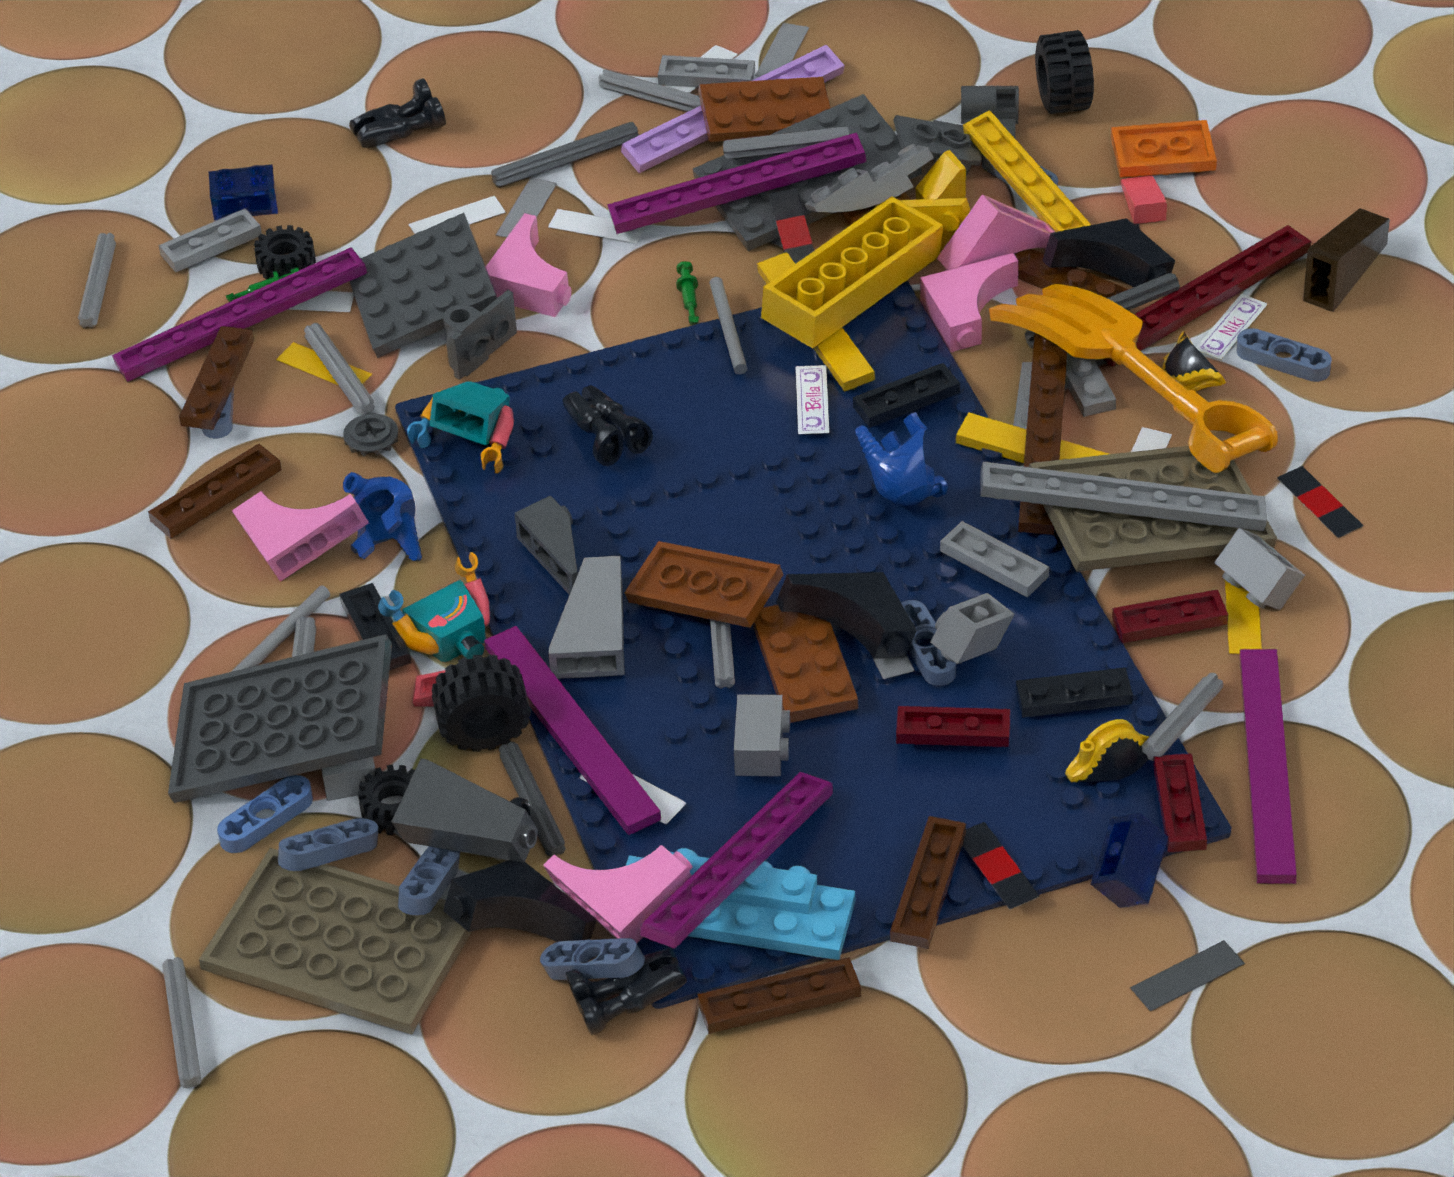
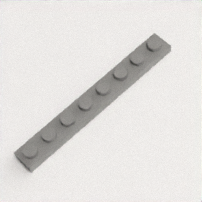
(1123, 496)

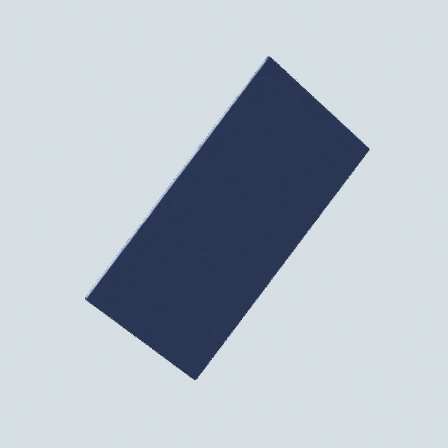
(745, 484)

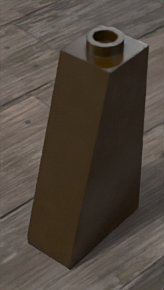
(1343, 257)

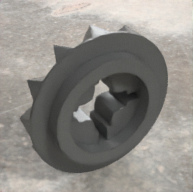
(379, 425)

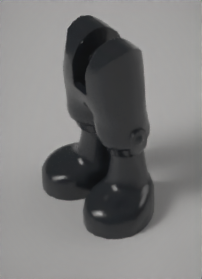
(397, 121)
(606, 419)
(652, 982)

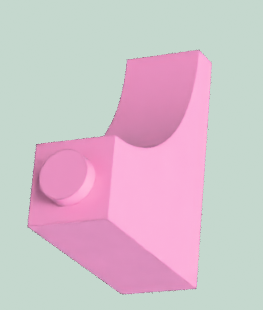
(993, 231)
(520, 270)
(959, 294)
(297, 536)
(623, 895)

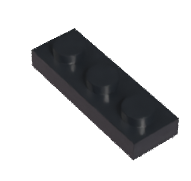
(906, 395)
(368, 622)
(1074, 692)

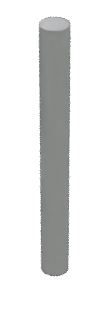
(728, 325)
(274, 639)

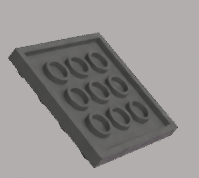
(417, 281)

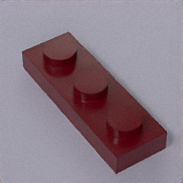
(1170, 616)
(953, 726)
(1180, 803)

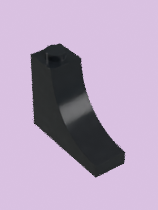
(1110, 248)
(855, 602)
(518, 899)

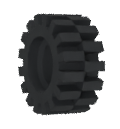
(283, 241)
(378, 788)

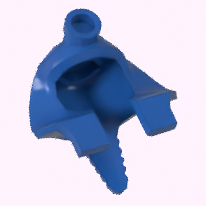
(901, 469)
(390, 514)

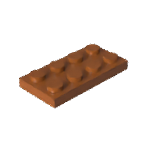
(759, 106)
(704, 584)
(804, 663)

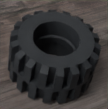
(1064, 72)
(480, 703)

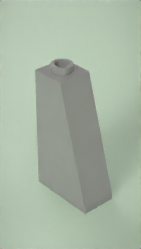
(591, 626)

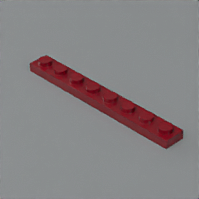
(1219, 285)

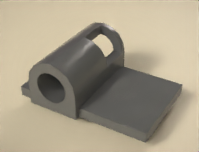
(1000, 100)
(939, 138)
(477, 334)

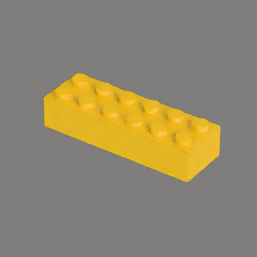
(851, 272)

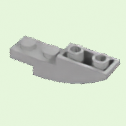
(860, 190)

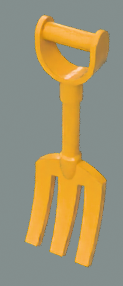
(1101, 329)

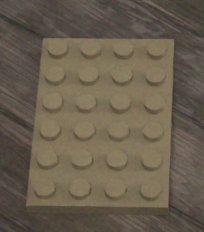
(1116, 539)
(336, 943)

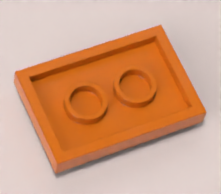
(1163, 148)

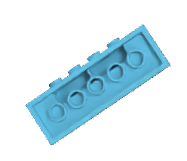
(778, 911)

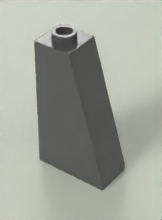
(461, 816)

